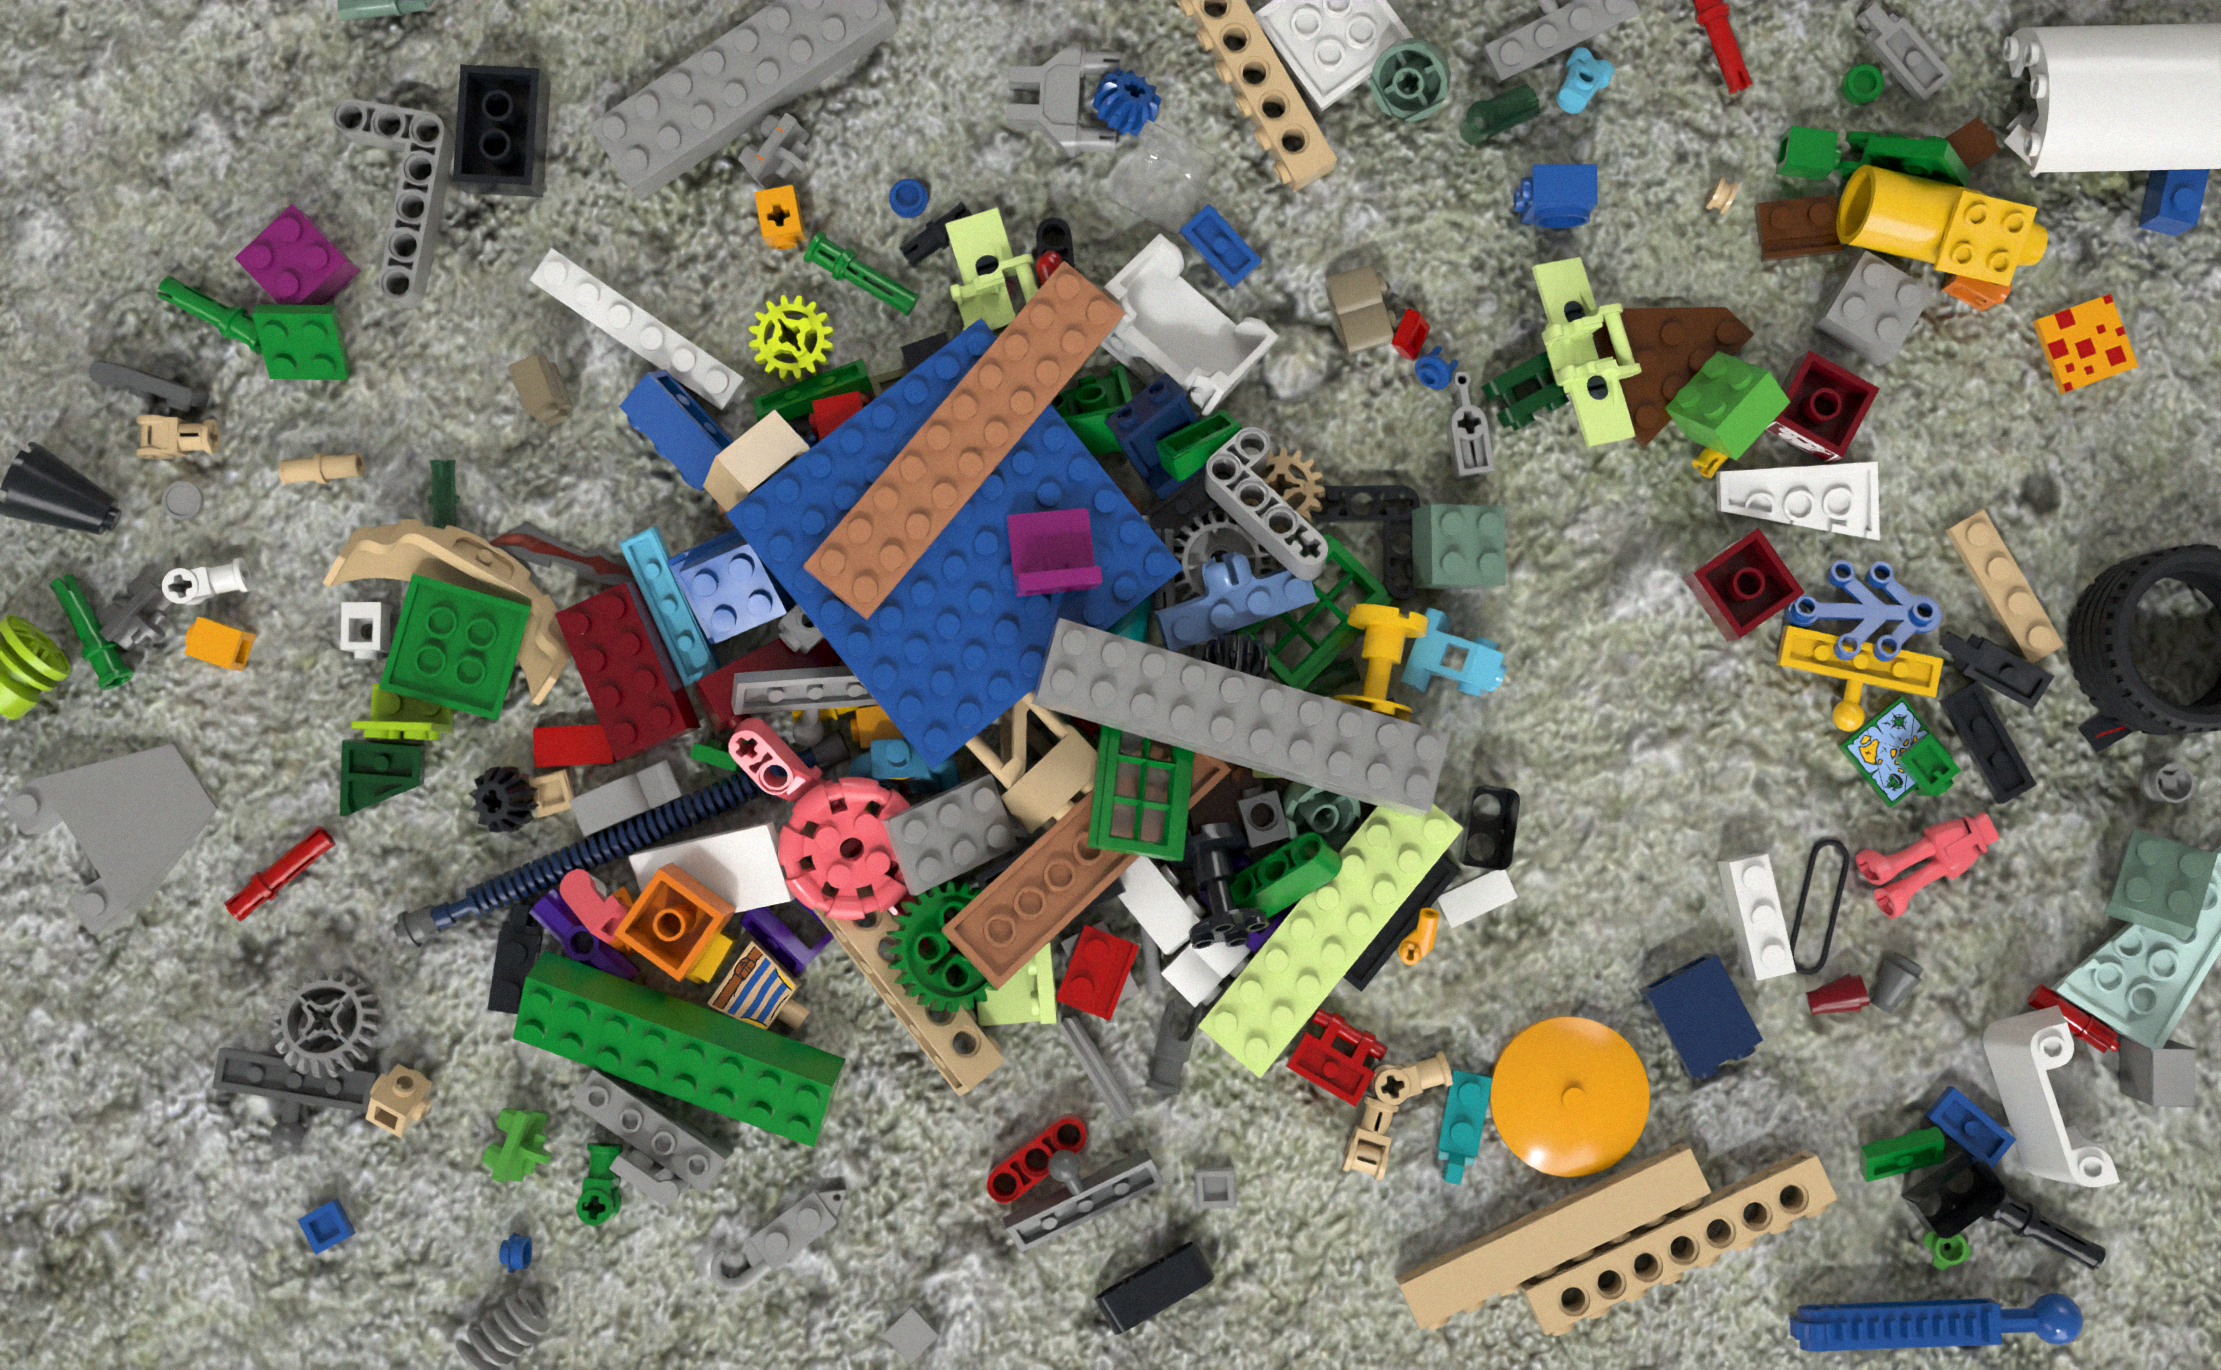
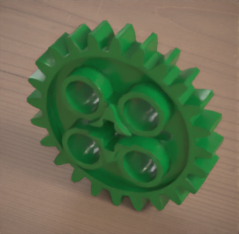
(926, 922)

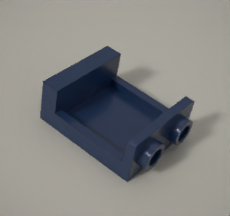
(1144, 421)
(1702, 1016)

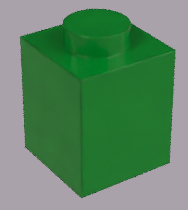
(1808, 153)

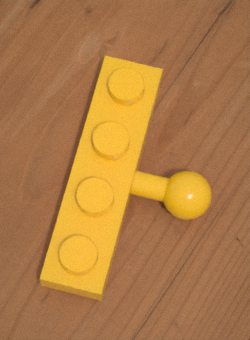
(1815, 654)

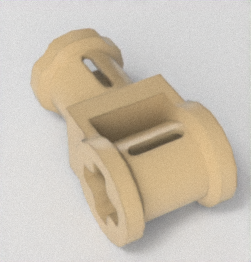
(173, 437)
(1411, 1078)
(1370, 1140)

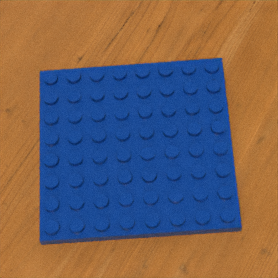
(951, 636)

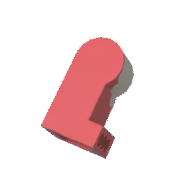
(591, 905)

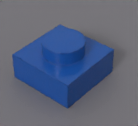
(326, 1226)

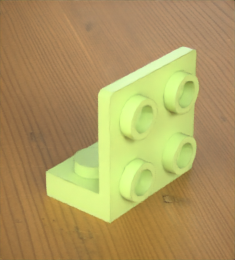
(1025, 996)

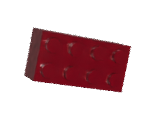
(627, 671)

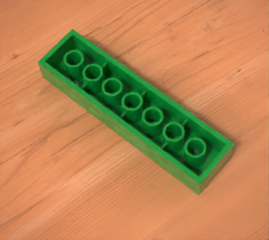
(678, 1048)

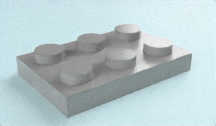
(950, 833)

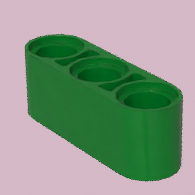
(1286, 874)

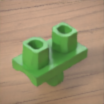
(522, 1146)

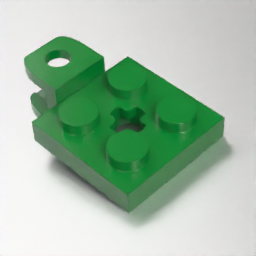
(1924, 158)

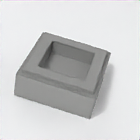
(1214, 1187)
(911, 1334)

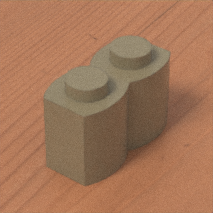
(1360, 310)
(541, 389)

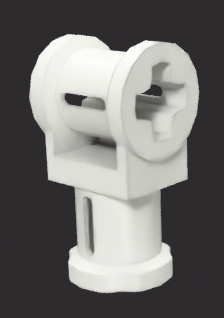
(206, 582)

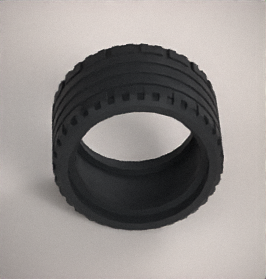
(2102, 648)

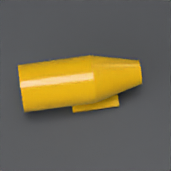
(1939, 224)

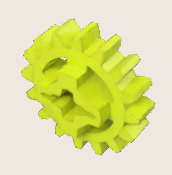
(778, 345)

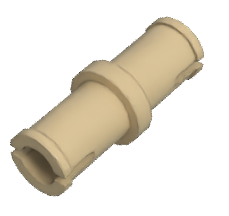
(321, 468)

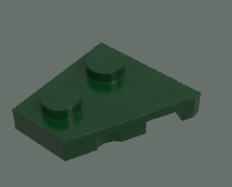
(378, 771)

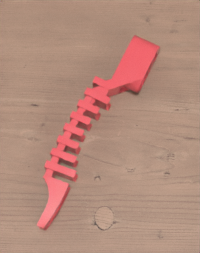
(799, 780)

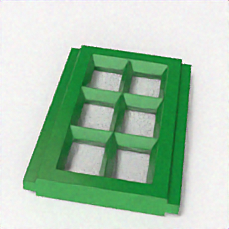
(1140, 796)

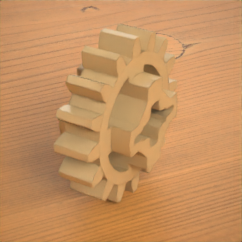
(1298, 490)

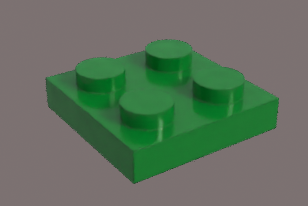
(302, 342)

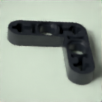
(1391, 521)

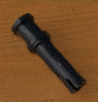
(2027, 1221)

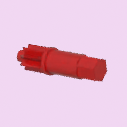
(2079, 1023)

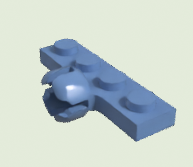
(1231, 601)

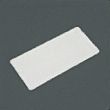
(1477, 897)

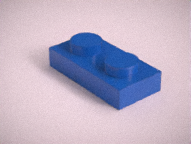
(1220, 246)
(1969, 1126)

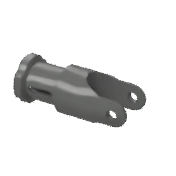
(1171, 1052)

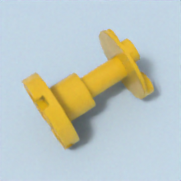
(1382, 647)

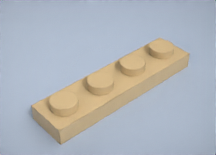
(2004, 587)

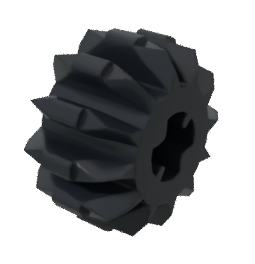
(1238, 654)
(504, 799)

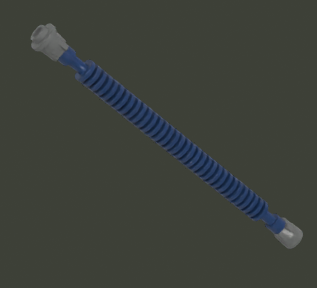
(504, 889)

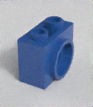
(1557, 195)

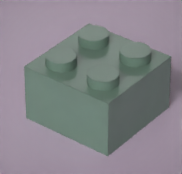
(1458, 547)
(2160, 884)

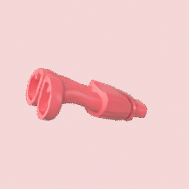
(1948, 845)

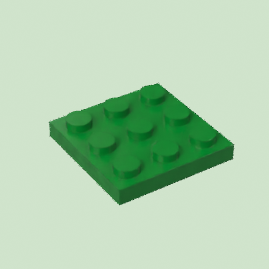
(455, 647)

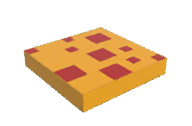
(2085, 344)

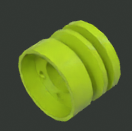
(27, 663)

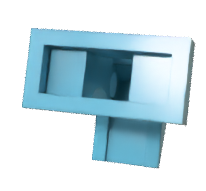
(1481, 670)

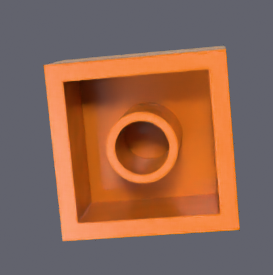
(675, 921)

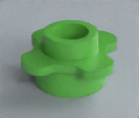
(1943, 1258)

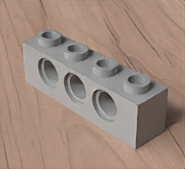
(652, 1128)

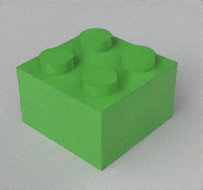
(1727, 404)

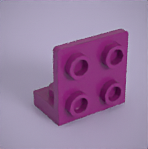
(1052, 552)

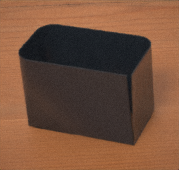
(1505, 821)
(1983, 1196)

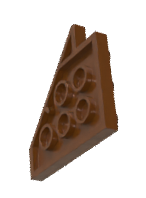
(1670, 351)

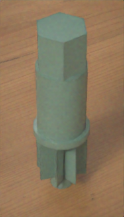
(375, 8)

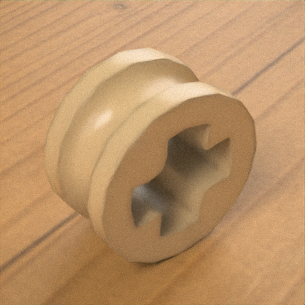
(1722, 195)

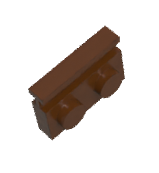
(1797, 228)

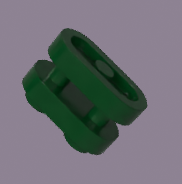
(1519, 412)

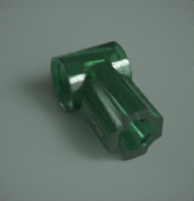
(1500, 114)

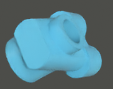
(1583, 80)

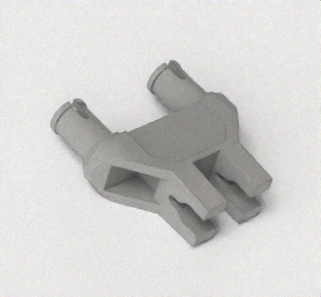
(1059, 99)

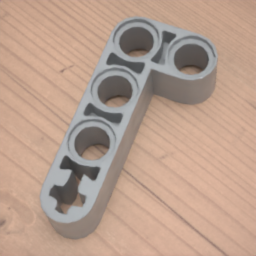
(1272, 508)

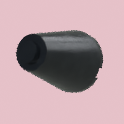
(55, 494)

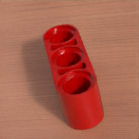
(1018, 1166)

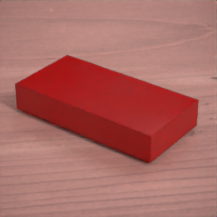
(571, 746)

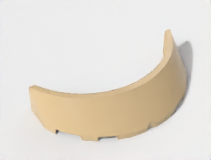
(467, 562)

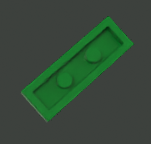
(798, 397)

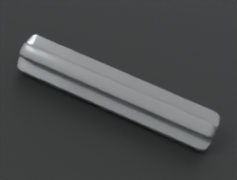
(1096, 1068)

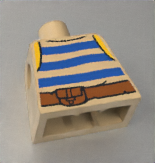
(760, 991)

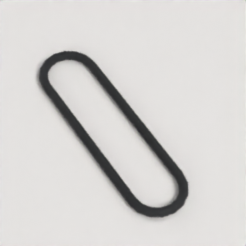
(1842, 848)

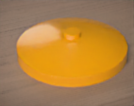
(1569, 1096)

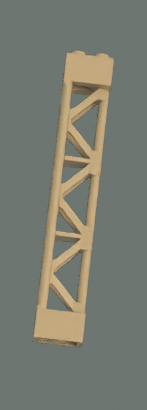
(1032, 797)

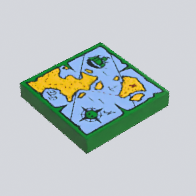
(1879, 742)

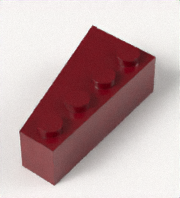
(716, 689)

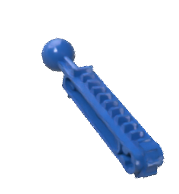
(1932, 1323)

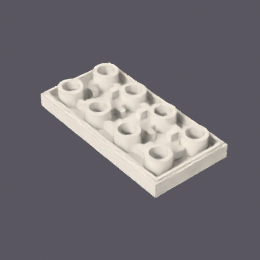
(733, 864)

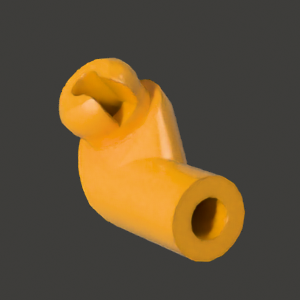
(1421, 939)

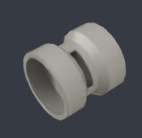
(2176, 782)

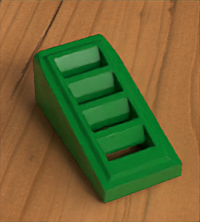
(1192, 446)

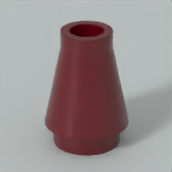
(1839, 996)

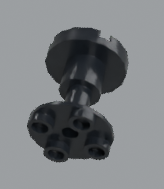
(1211, 862)

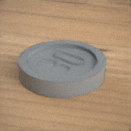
(182, 500)

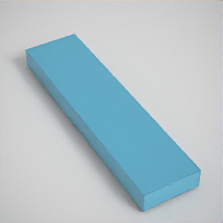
(669, 607)

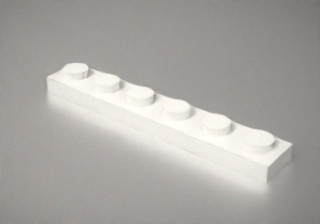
(637, 330)

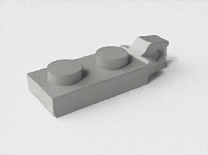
(1904, 53)

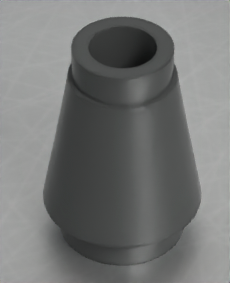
(1895, 982)

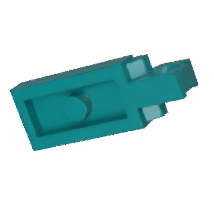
(1462, 1122)

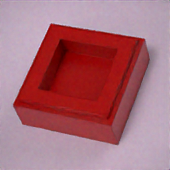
(1411, 335)

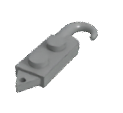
(782, 1238)

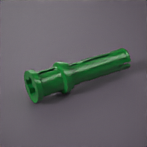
(841, 267)
(231, 321)
(96, 649)

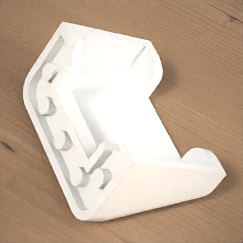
(1179, 330)
(2019, 1055)

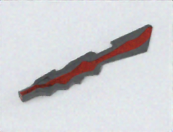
(541, 549)

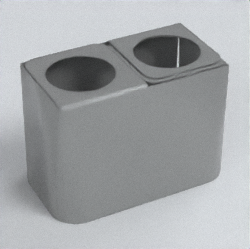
(2158, 1077)

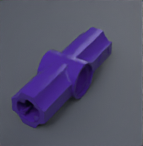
(564, 925)

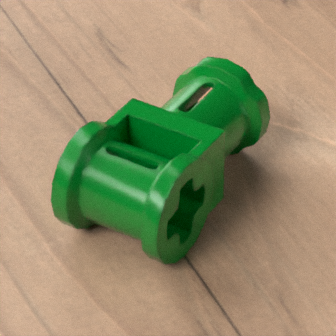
(600, 1184)

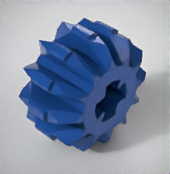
(1126, 101)

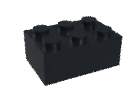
(501, 130)

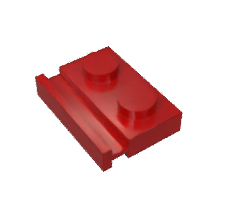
(1097, 972)

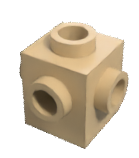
(399, 1100)

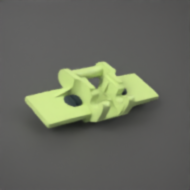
(983, 263)
(1572, 352)

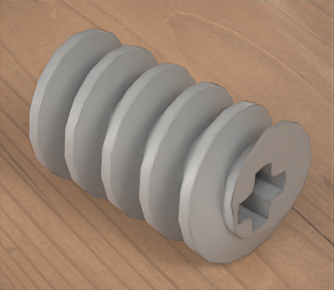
(507, 1336)

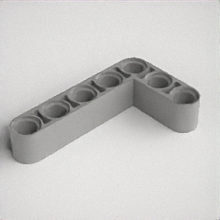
(410, 190)

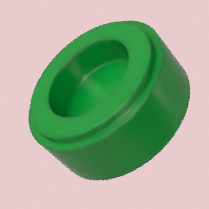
(1862, 84)

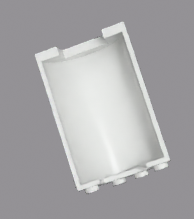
(2121, 96)

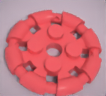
(824, 847)

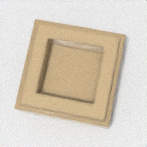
(552, 793)

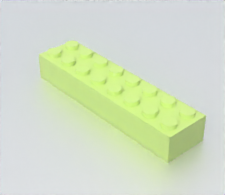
(1326, 934)

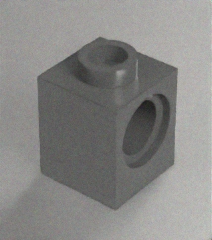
(1274, 829)

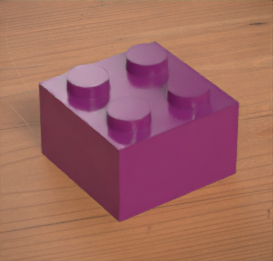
(297, 261)

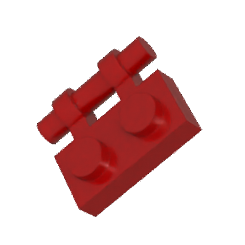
(1331, 1068)

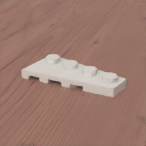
(1819, 497)

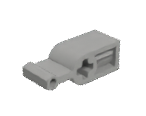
(1469, 452)
(625, 798)

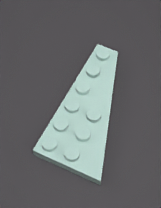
(2146, 977)

